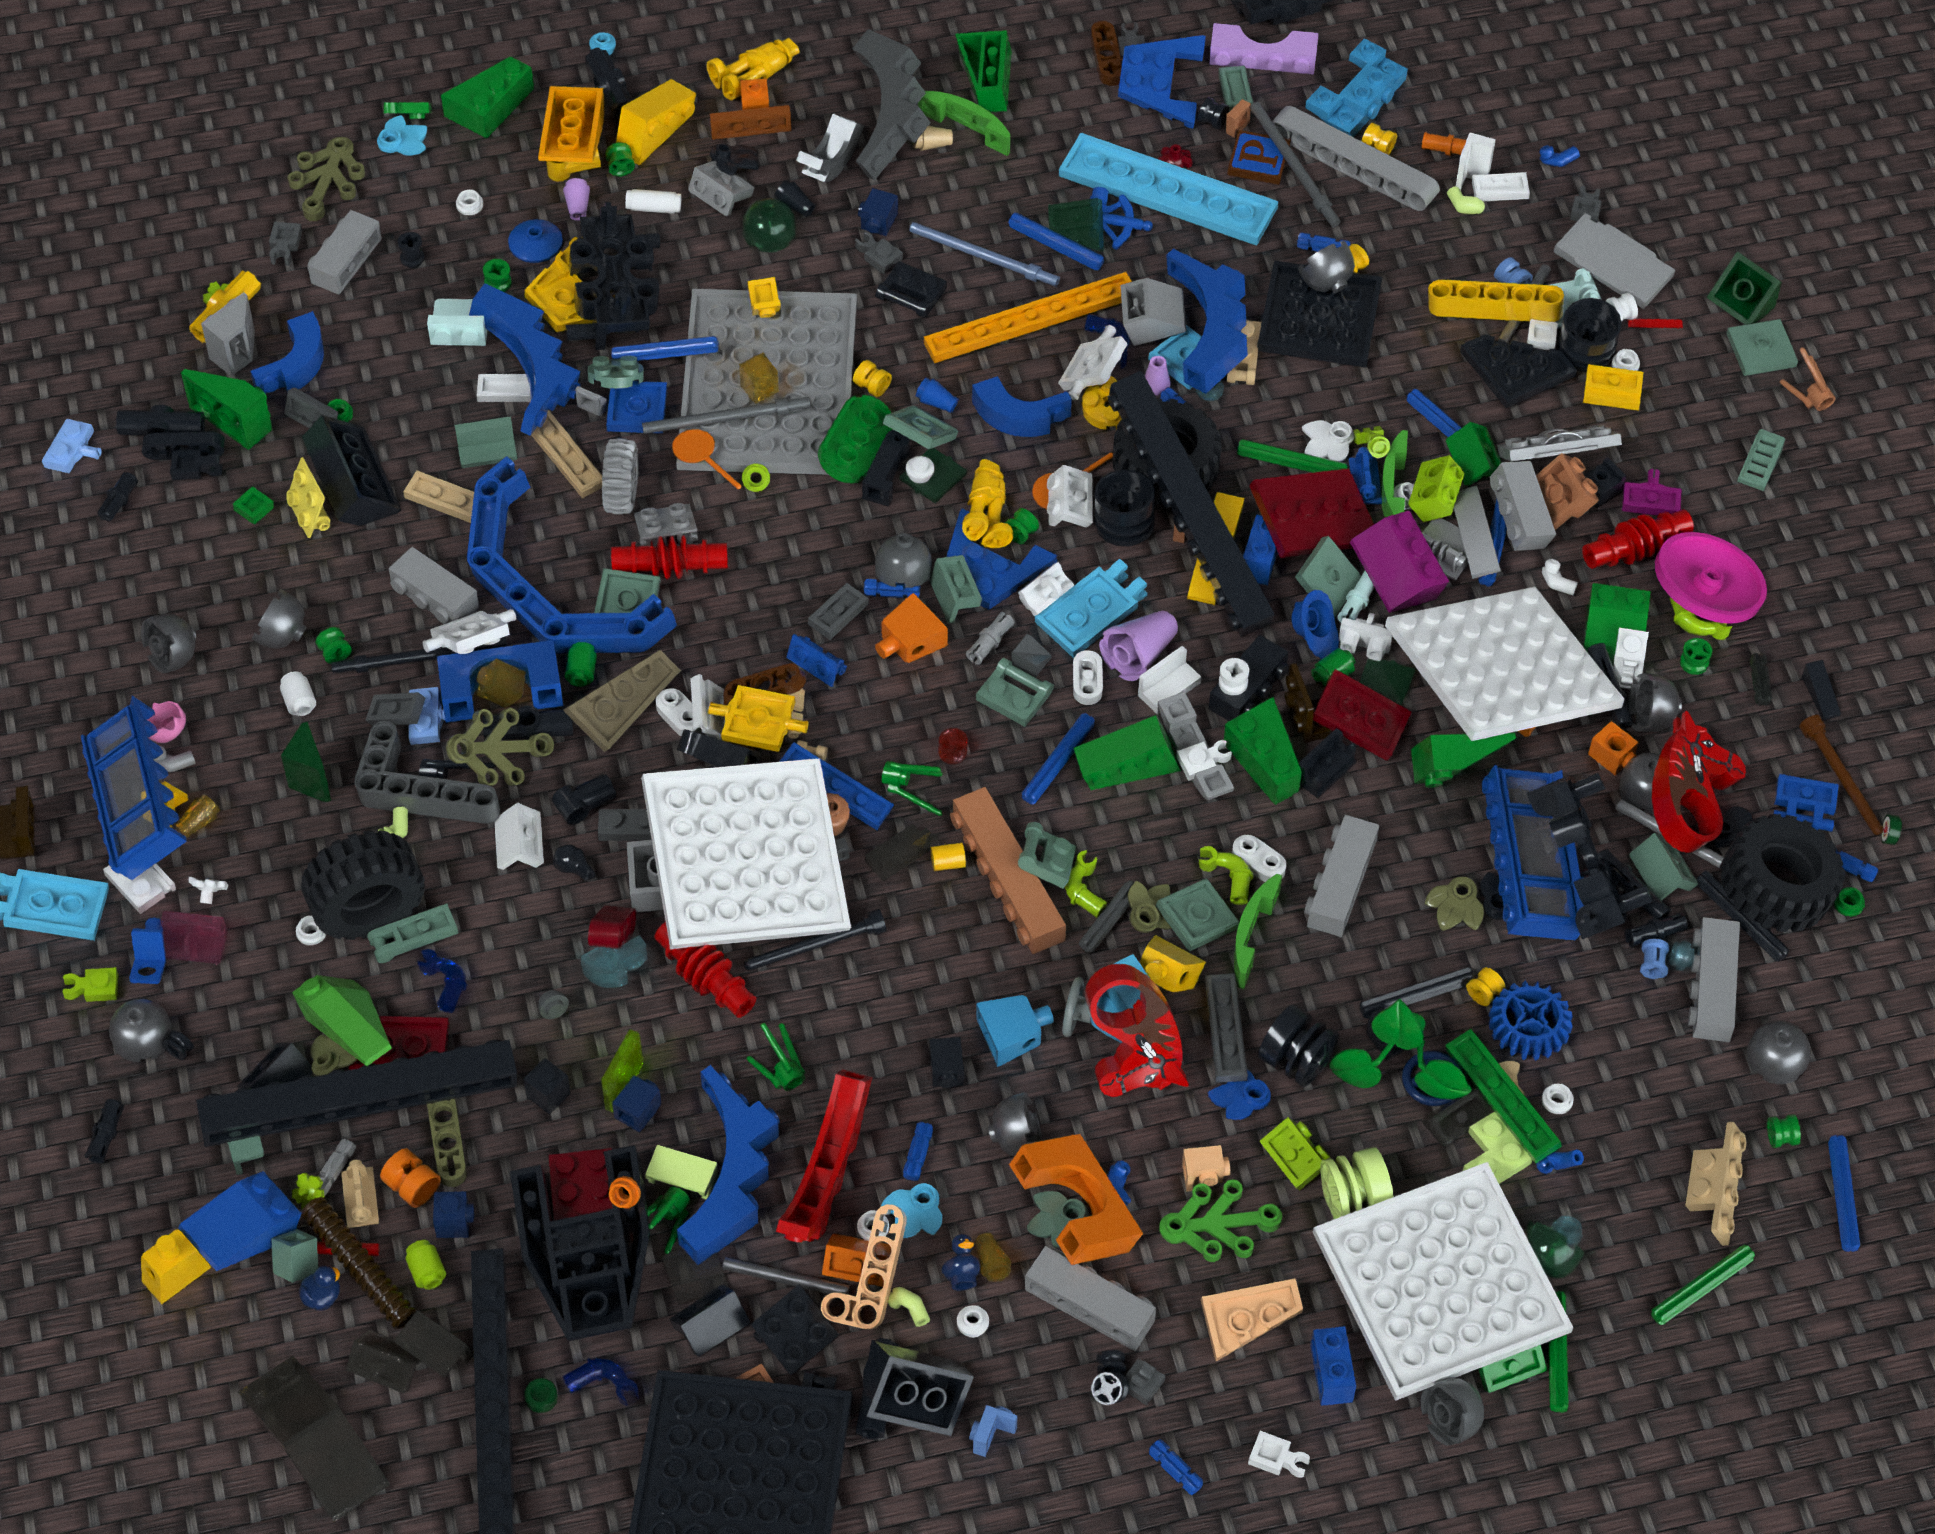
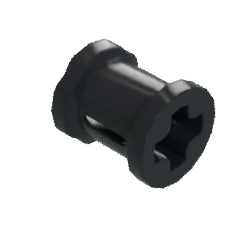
(410, 246)

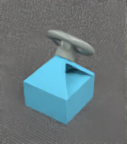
(1113, 1000)

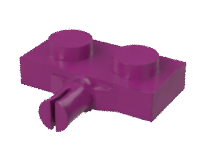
(1650, 496)

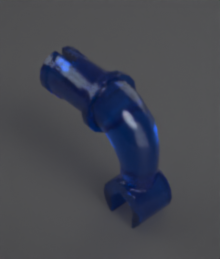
(1097, 324)
(454, 981)
(600, 1369)

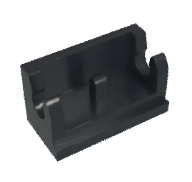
(1326, 764)

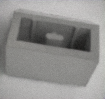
(1152, 310)
(230, 335)

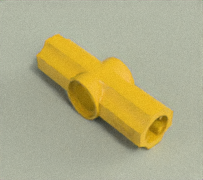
(244, 282)

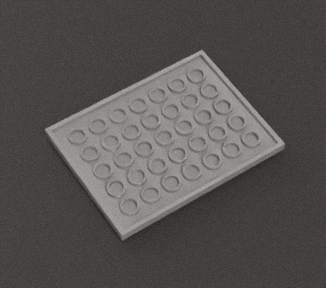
(814, 358)

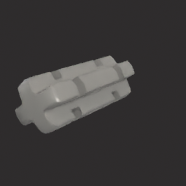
(336, 1163)

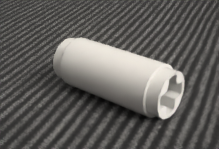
(653, 201)

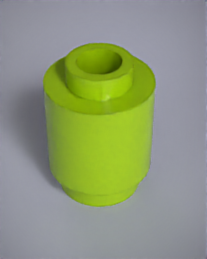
(425, 1265)

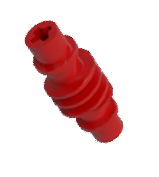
(1636, 539)
(670, 557)
(708, 974)

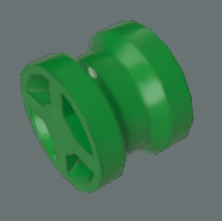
(619, 159)
(497, 274)
(1023, 525)
(333, 645)
(1696, 648)
(1783, 1131)

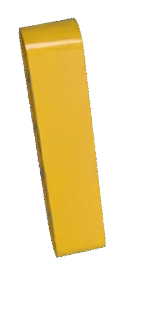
(1495, 300)

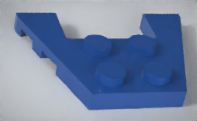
(1149, 73)
(992, 573)

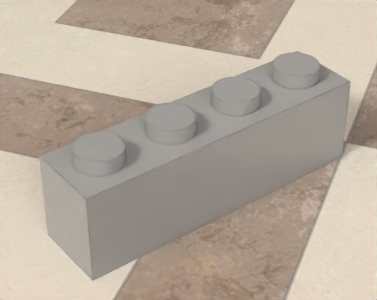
(1342, 875)
(1715, 979)
(1090, 1298)

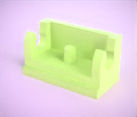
(682, 1170)

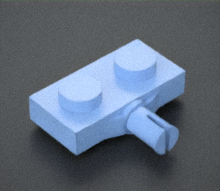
(70, 446)
(430, 719)

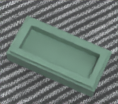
(1234, 85)

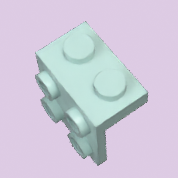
(454, 326)

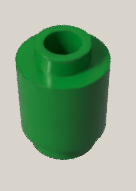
(1338, 659)
(580, 664)

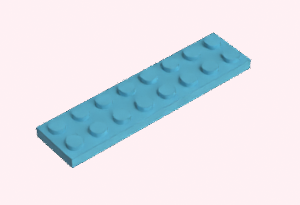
(1169, 188)

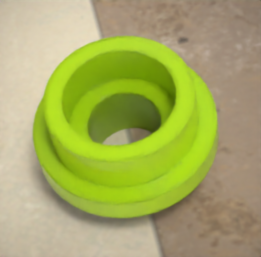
(749, 484)

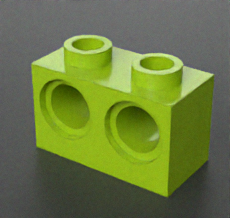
(1436, 488)

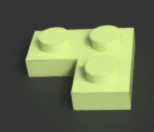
(1500, 1148)

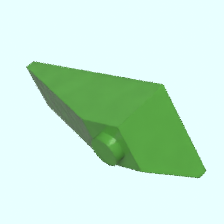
(345, 1015)

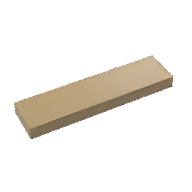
(568, 456)

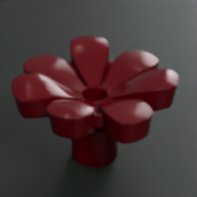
(1176, 156)

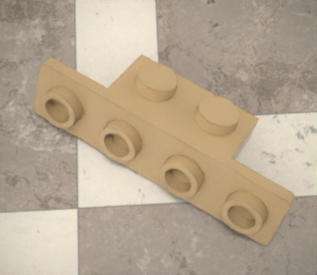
(1715, 1182)

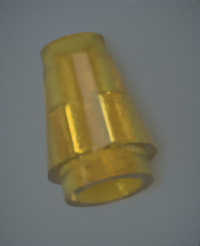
(198, 815)
(993, 1260)

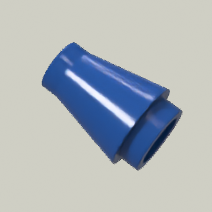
(935, 395)

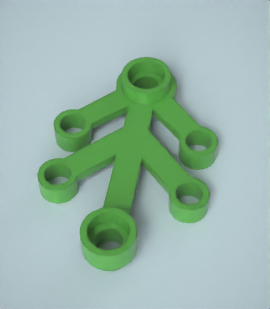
(1216, 1223)

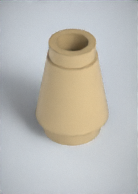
(933, 138)

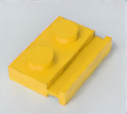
(1613, 387)

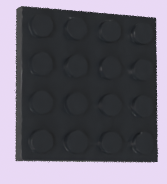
(1319, 323)

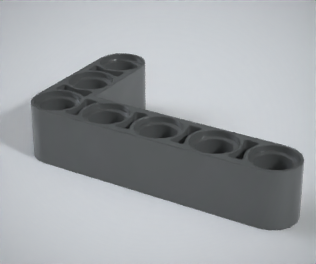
(414, 788)

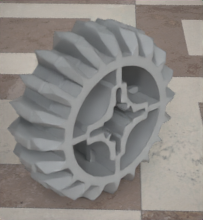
(620, 476)

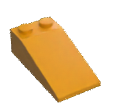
(572, 124)

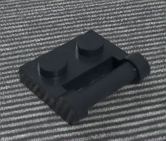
(912, 283)

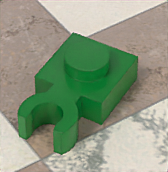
(415, 109)

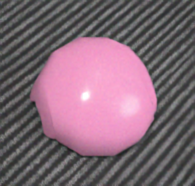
(169, 721)

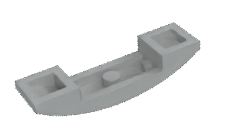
(1475, 533)
(1184, 732)

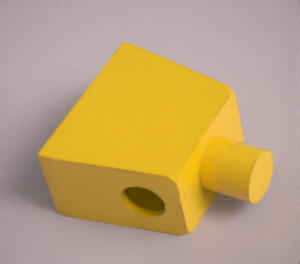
(1167, 963)
(171, 1265)

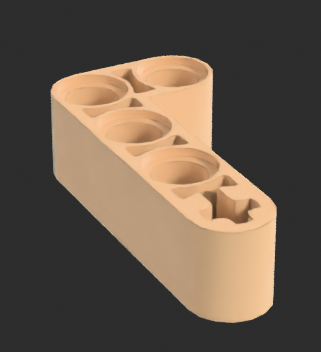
(872, 1265)

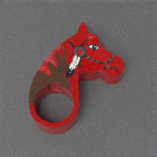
(1685, 777)
(1148, 1033)

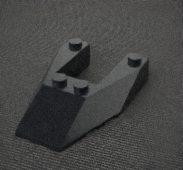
(587, 1262)

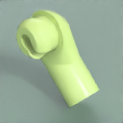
(1465, 204)
(400, 822)
(912, 1301)

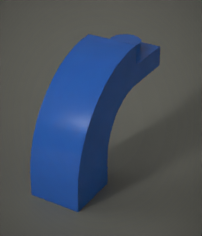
(300, 364)
(1018, 416)

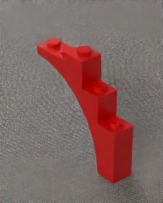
(823, 1178)

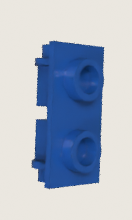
(1366, 476)
(813, 660)

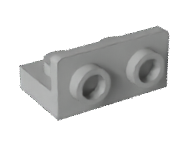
(718, 187)

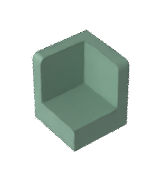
(244, 1151)
(294, 1255)

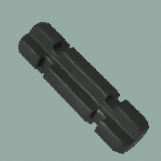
(1760, 679)

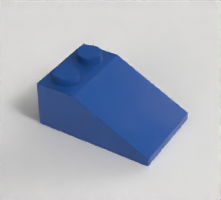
(241, 1221)

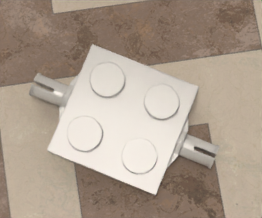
(1093, 363)
(470, 631)

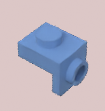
(992, 1419)

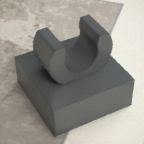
(1144, 1381)

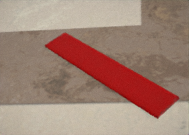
(1655, 323)

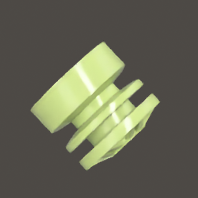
(1351, 1187)

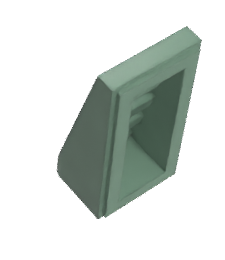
(1767, 444)

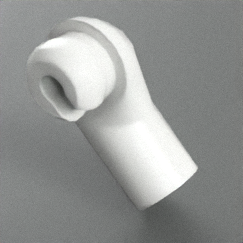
(1555, 580)

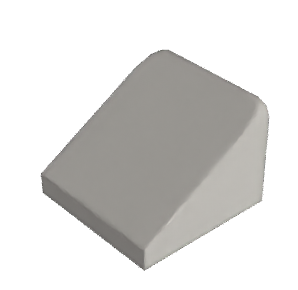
(591, 402)

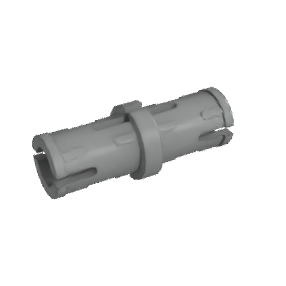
(990, 638)

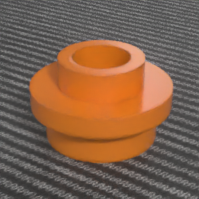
(617, 1195)

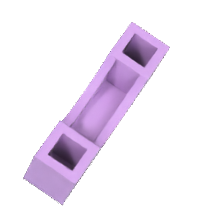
(1292, 54)

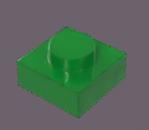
(253, 505)

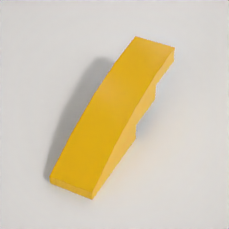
(1230, 509)

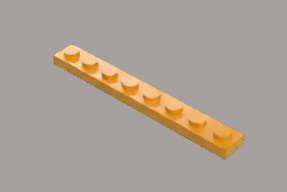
(1025, 318)

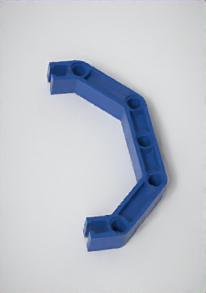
(486, 543)

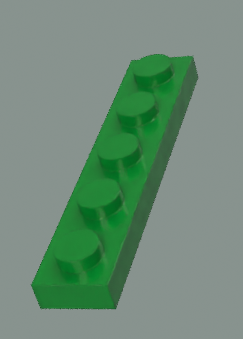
(1503, 1096)

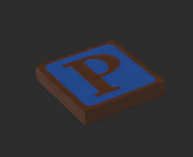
(1256, 158)

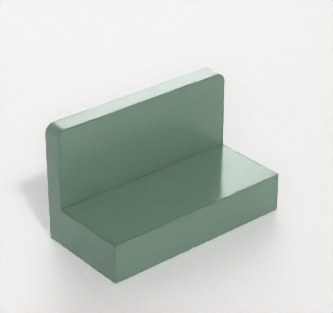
(485, 442)
(954, 586)
(1662, 866)

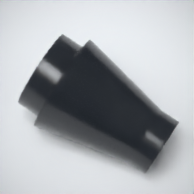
(795, 198)

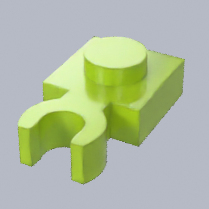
(96, 985)

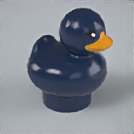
(964, 1267)
(320, 1288)

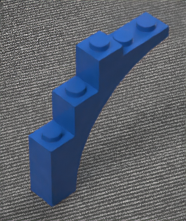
(1222, 341)
(539, 354)
(730, 1206)

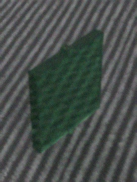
(945, 476)
(1388, 679)

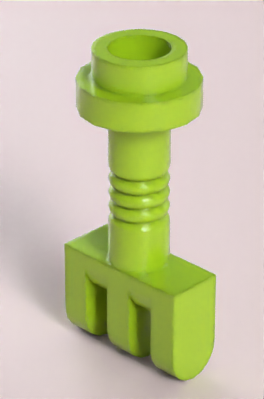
(1376, 442)

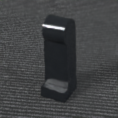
(878, 481)
(715, 751)

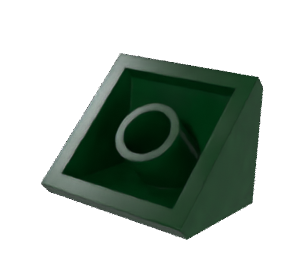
(1745, 290)
(304, 766)

